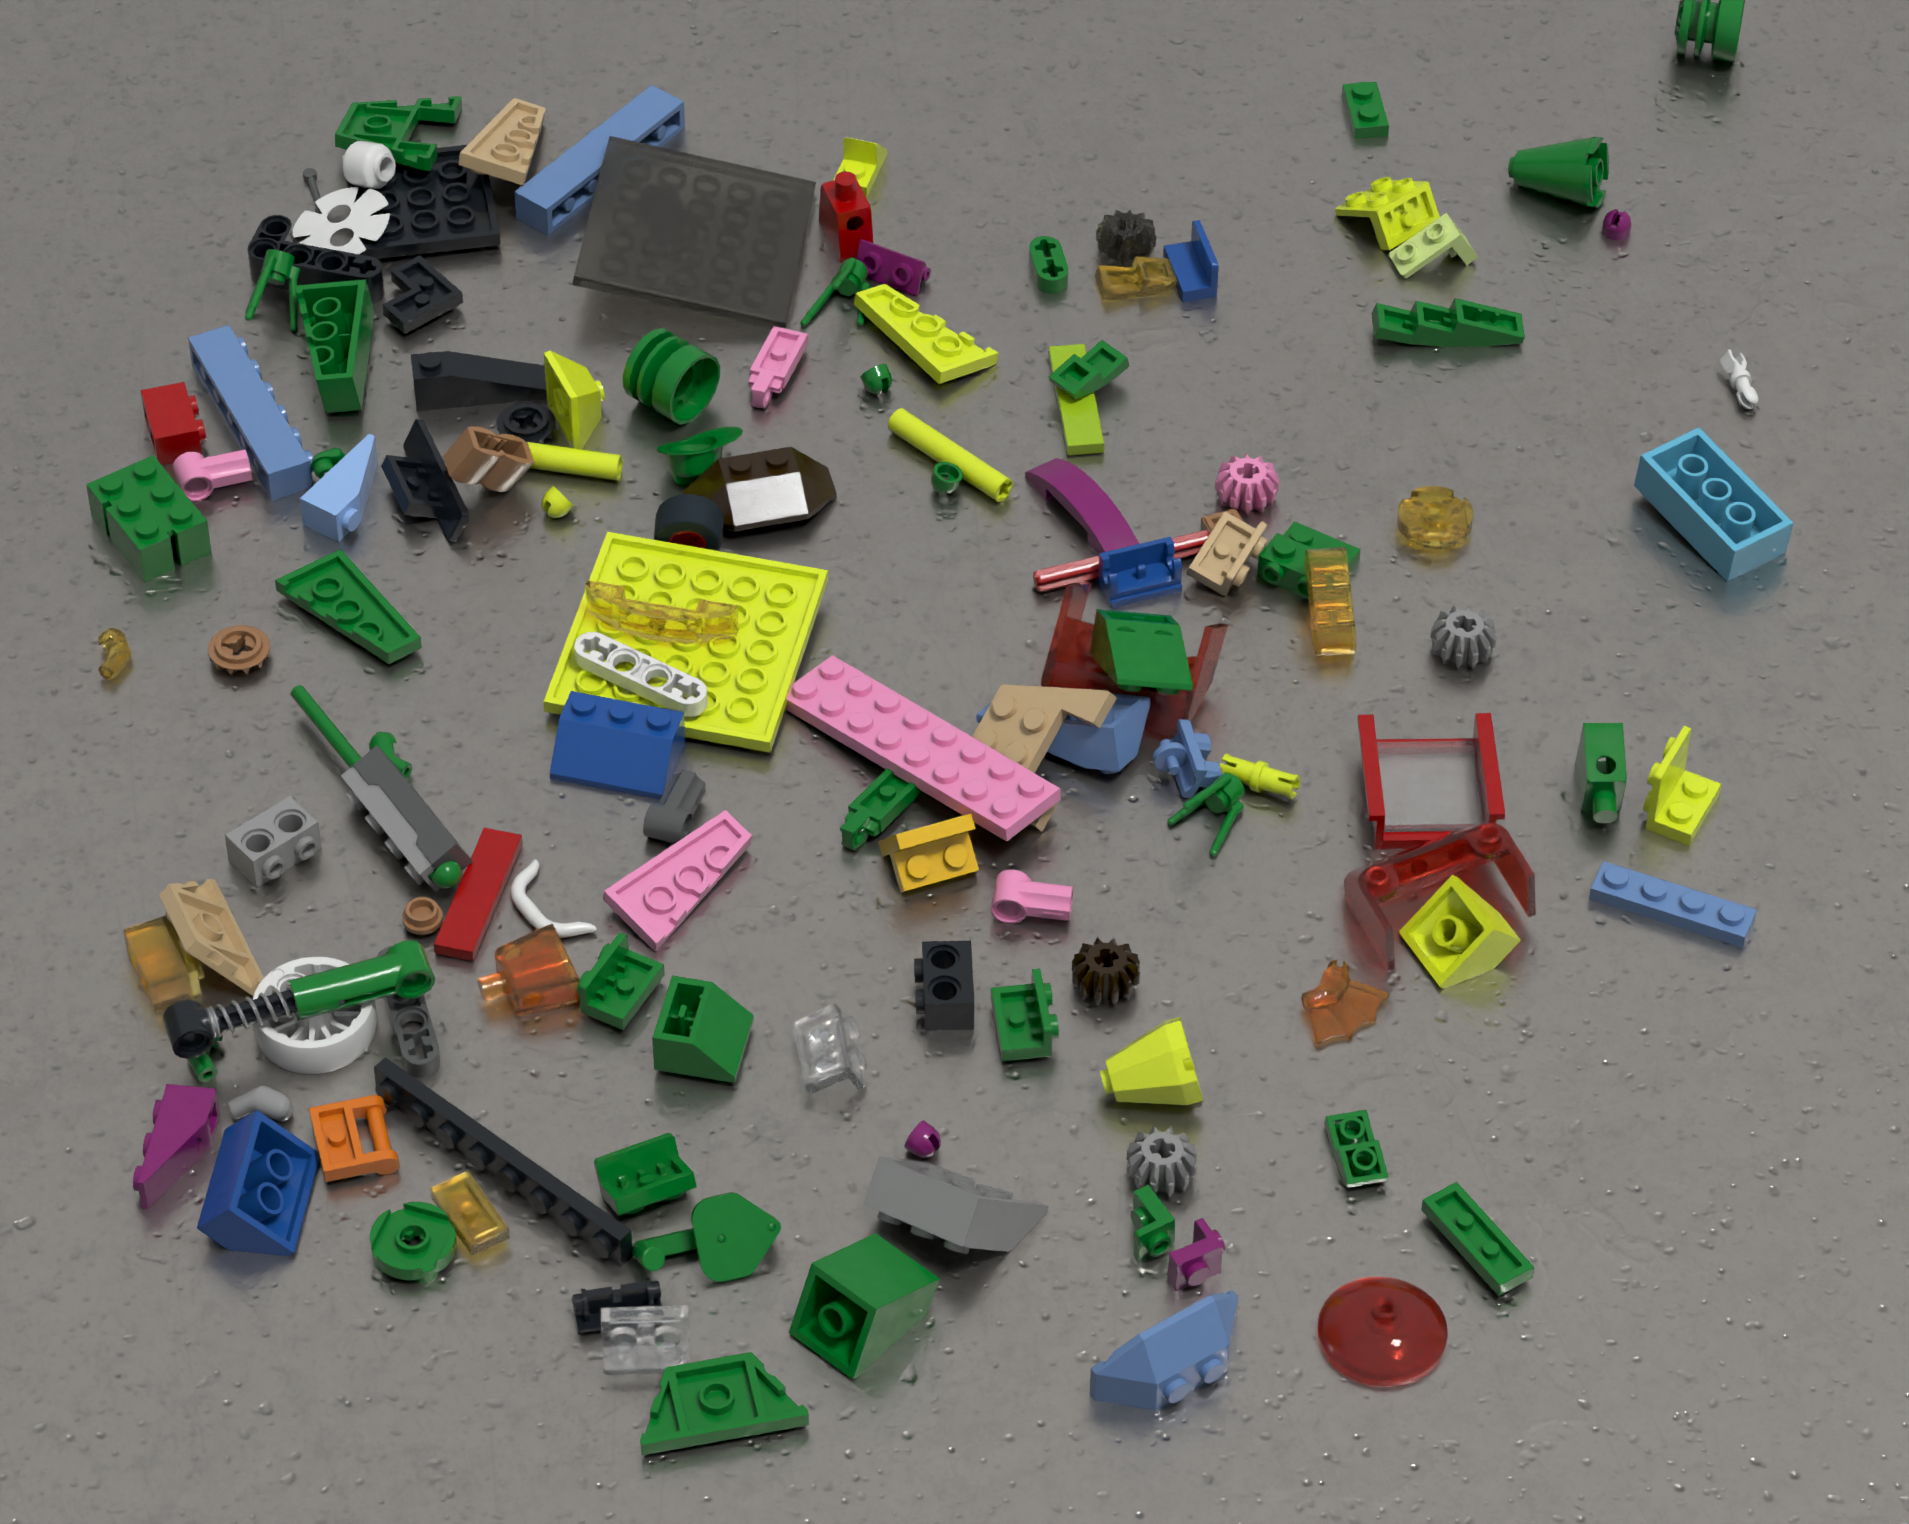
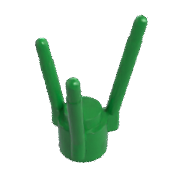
(275, 270)
(847, 281)
(1219, 797)

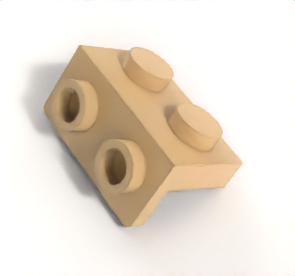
(1226, 553)

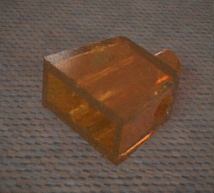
(533, 974)

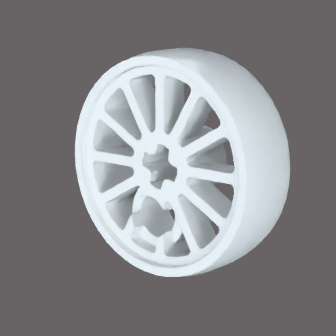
(296, 1043)

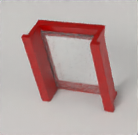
(1429, 785)

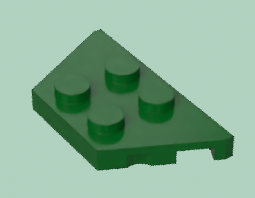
(718, 1403)

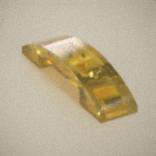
(659, 622)

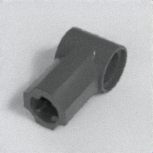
(673, 815)

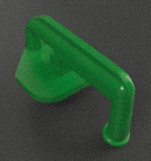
(726, 1232)

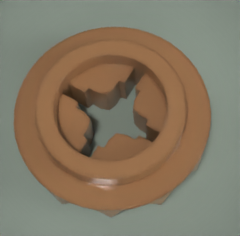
(231, 640)

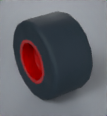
(690, 522)

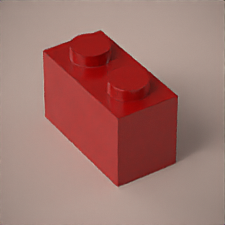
(172, 421)

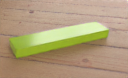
(1077, 416)

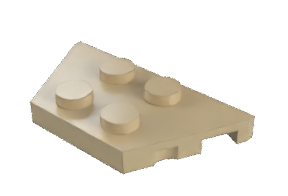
(210, 931)

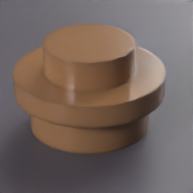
(422, 916)

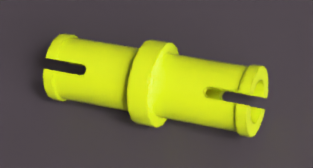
(1261, 776)

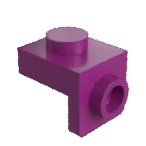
(1198, 1260)

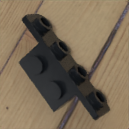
(424, 484)

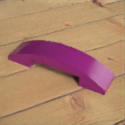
(1085, 502)

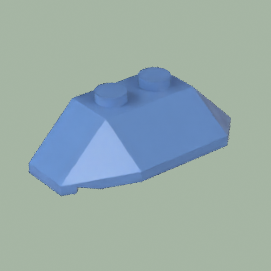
(1170, 1356)

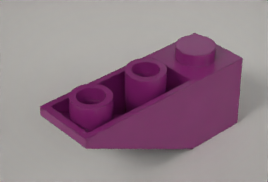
(180, 1137)

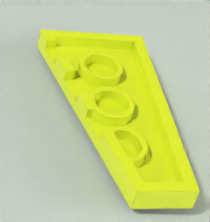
(923, 336)

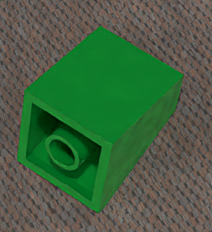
(861, 1303)

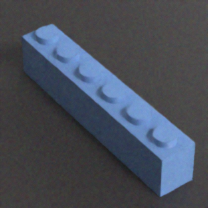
(572, 178)
(251, 412)

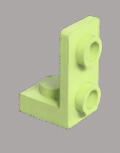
(1429, 244)

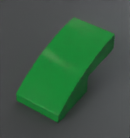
(1091, 372)

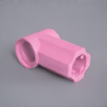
(200, 475)
(1019, 897)

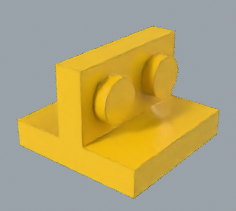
(931, 853)

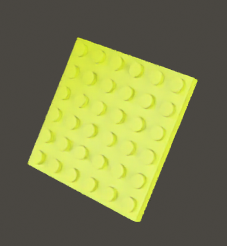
(744, 674)

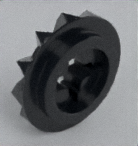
(523, 415)

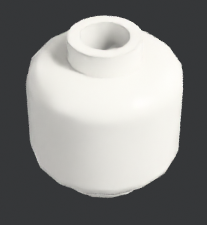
(368, 164)

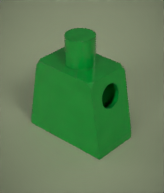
(1601, 782)

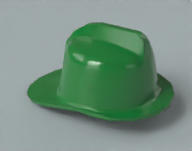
(697, 453)

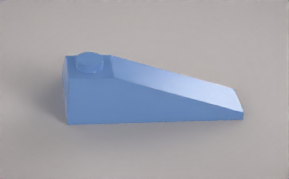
(1106, 747)

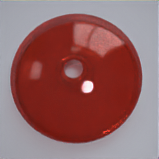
(1379, 1346)

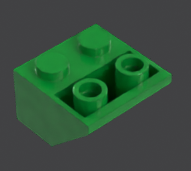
(700, 1031)

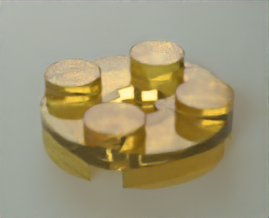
(1421, 531)

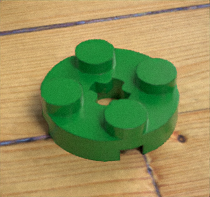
(419, 1261)

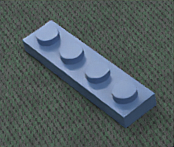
(1673, 904)

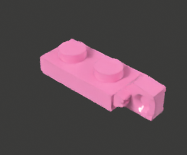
(775, 364)

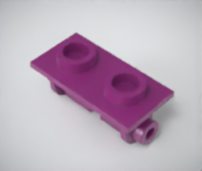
(892, 267)

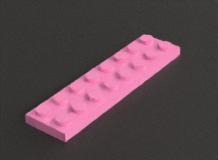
(921, 748)

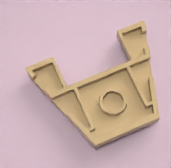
(1027, 719)

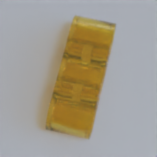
(1330, 602)

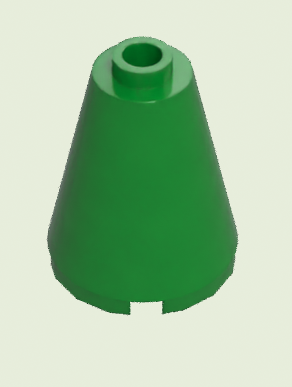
(1564, 170)

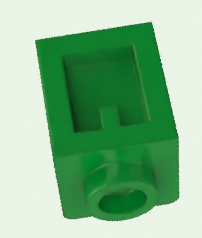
(1153, 1224)

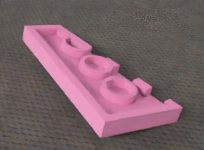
(676, 880)

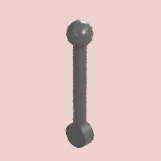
(310, 176)

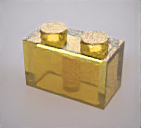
(162, 964)

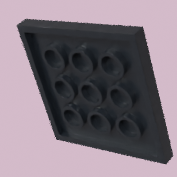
(435, 209)

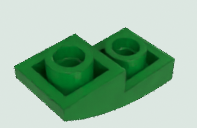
(1355, 1149)

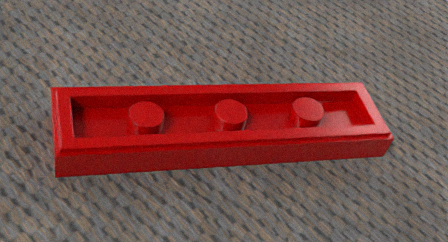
(478, 894)

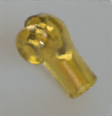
(118, 651)

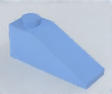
(340, 497)

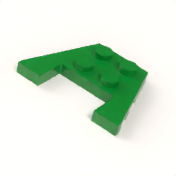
(393, 125)

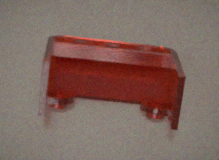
(1073, 666)
(1429, 864)

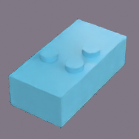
(1713, 504)

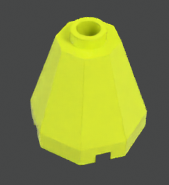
(1154, 1068)

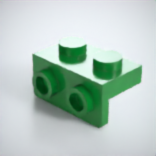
(618, 983)
(1024, 1019)
(643, 1174)

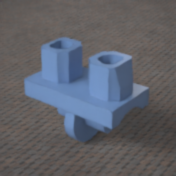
(1185, 759)

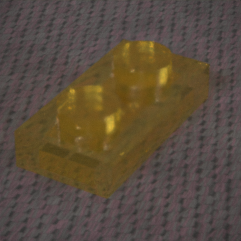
(470, 1213)

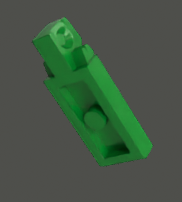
(876, 808)

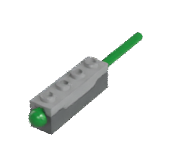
(393, 806)

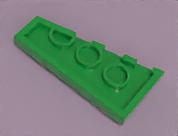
(350, 604)

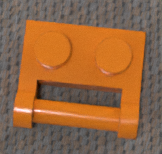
(340, 1143)

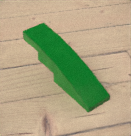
(1458, 326)

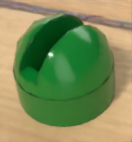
(877, 379)
(953, 477)

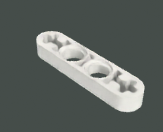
(644, 669)

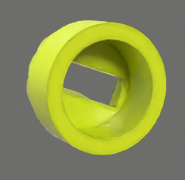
(556, 503)

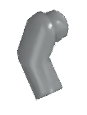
(265, 1100)

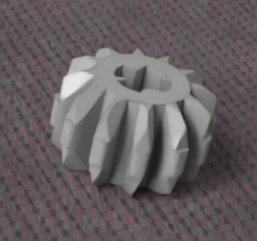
(1463, 637)
(1162, 1161)

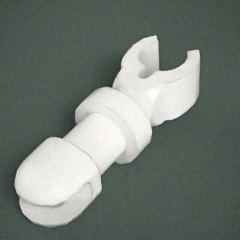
(1739, 378)

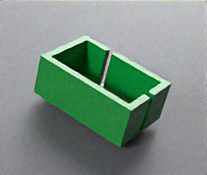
(141, 512)

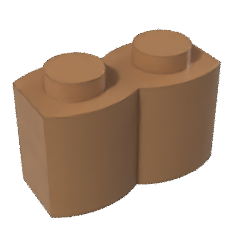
(488, 459)

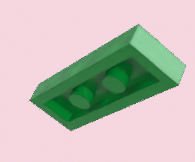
(1477, 1238)

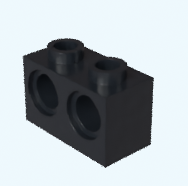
(947, 985)

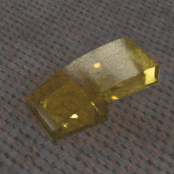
(1143, 279)

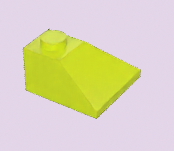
(572, 398)
(1458, 934)

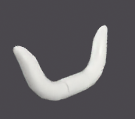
(531, 911)

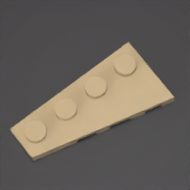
(506, 143)

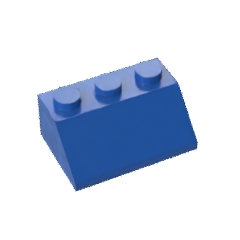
(617, 745)
(258, 1188)

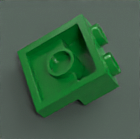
(1284, 557)

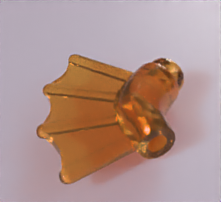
(1340, 1003)

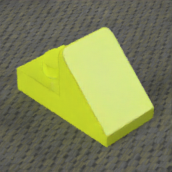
(863, 160)

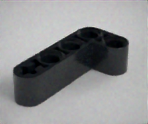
(315, 263)

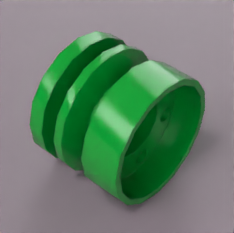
(1712, 24)
(671, 376)

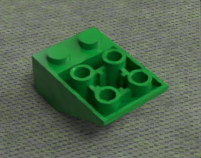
(1141, 651)

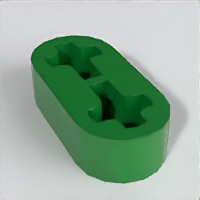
(1054, 263)

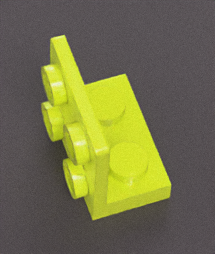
(1395, 209)
(1678, 797)

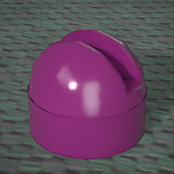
(1618, 232)
(923, 1140)

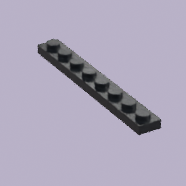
(504, 1162)

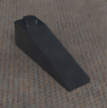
(470, 380)

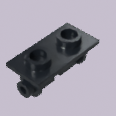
(589, 1302)

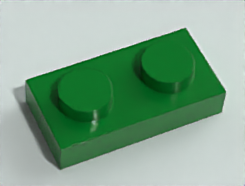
(1365, 110)

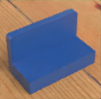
(1194, 266)

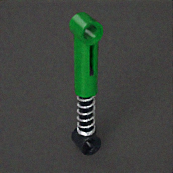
(400, 971)

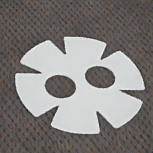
(359, 220)

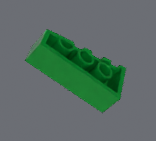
(339, 335)

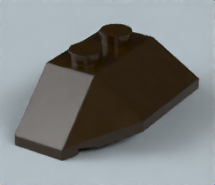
(765, 488)

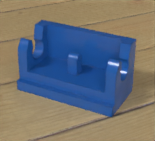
(1139, 572)

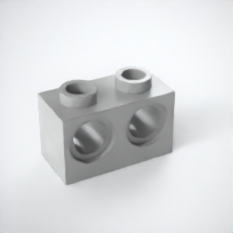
(273, 841)

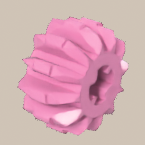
(1247, 484)

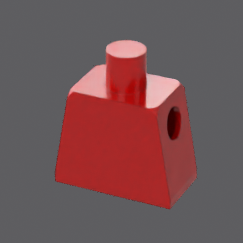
(844, 202)

